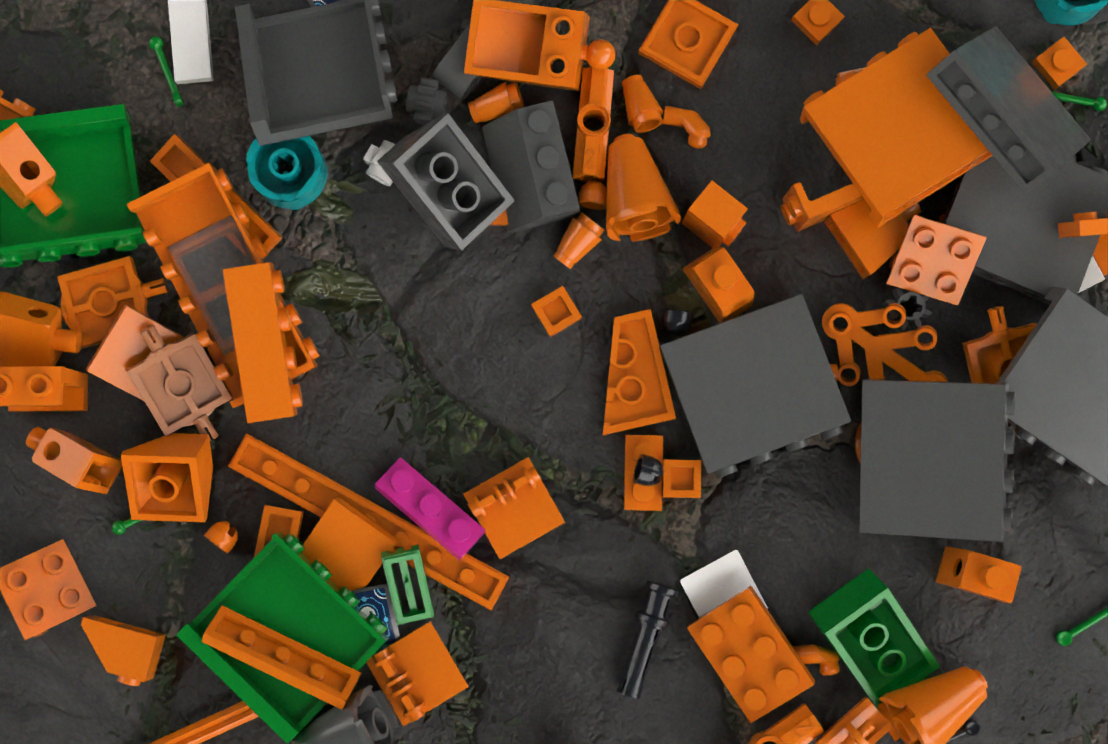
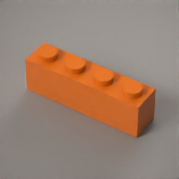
(261, 342)

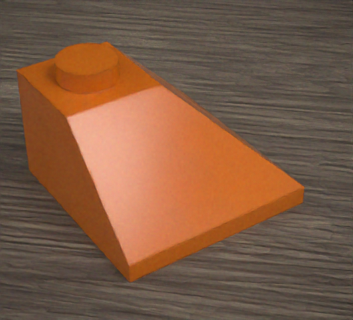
(169, 478)

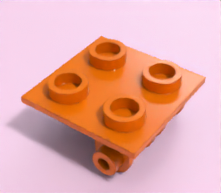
(935, 259)
(514, 508)
(44, 589)
(417, 673)

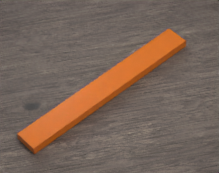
(316, 492)

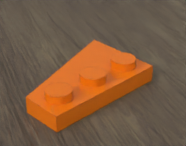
(637, 377)

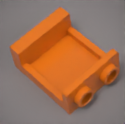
(806, 213)
(43, 389)

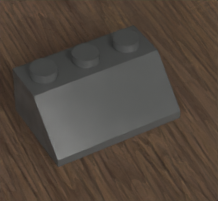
(532, 166)
(446, 181)

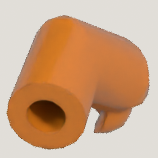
(691, 122)

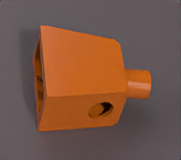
(23, 160)
(862, 241)
(720, 284)
(33, 333)
(74, 459)
(979, 574)

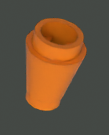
(496, 103)
(641, 106)
(578, 240)

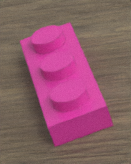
(429, 508)

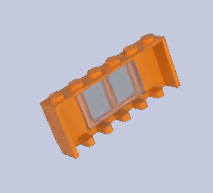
(197, 236)

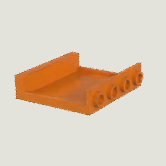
(895, 128)

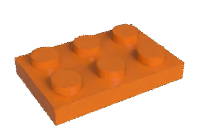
(751, 654)

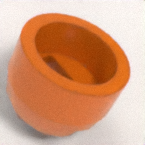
(593, 195)
(222, 536)

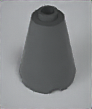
(364, 720)

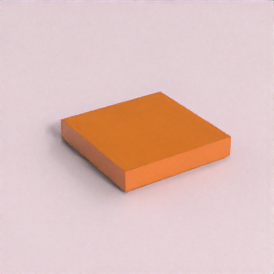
(688, 40)
(126, 347)
(348, 545)

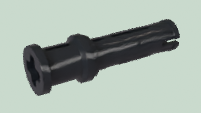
(651, 622)

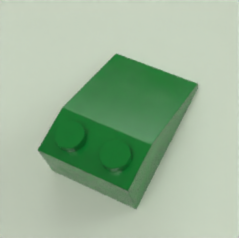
(873, 636)

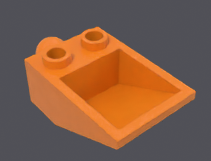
(523, 41)

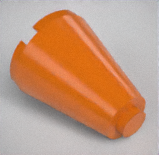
(636, 193)
(934, 707)

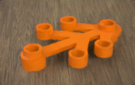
(878, 347)

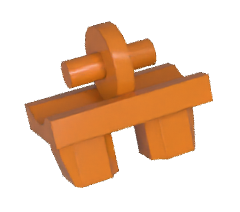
(858, 726)

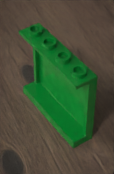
(94, 180)
(299, 602)

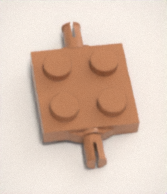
(178, 383)

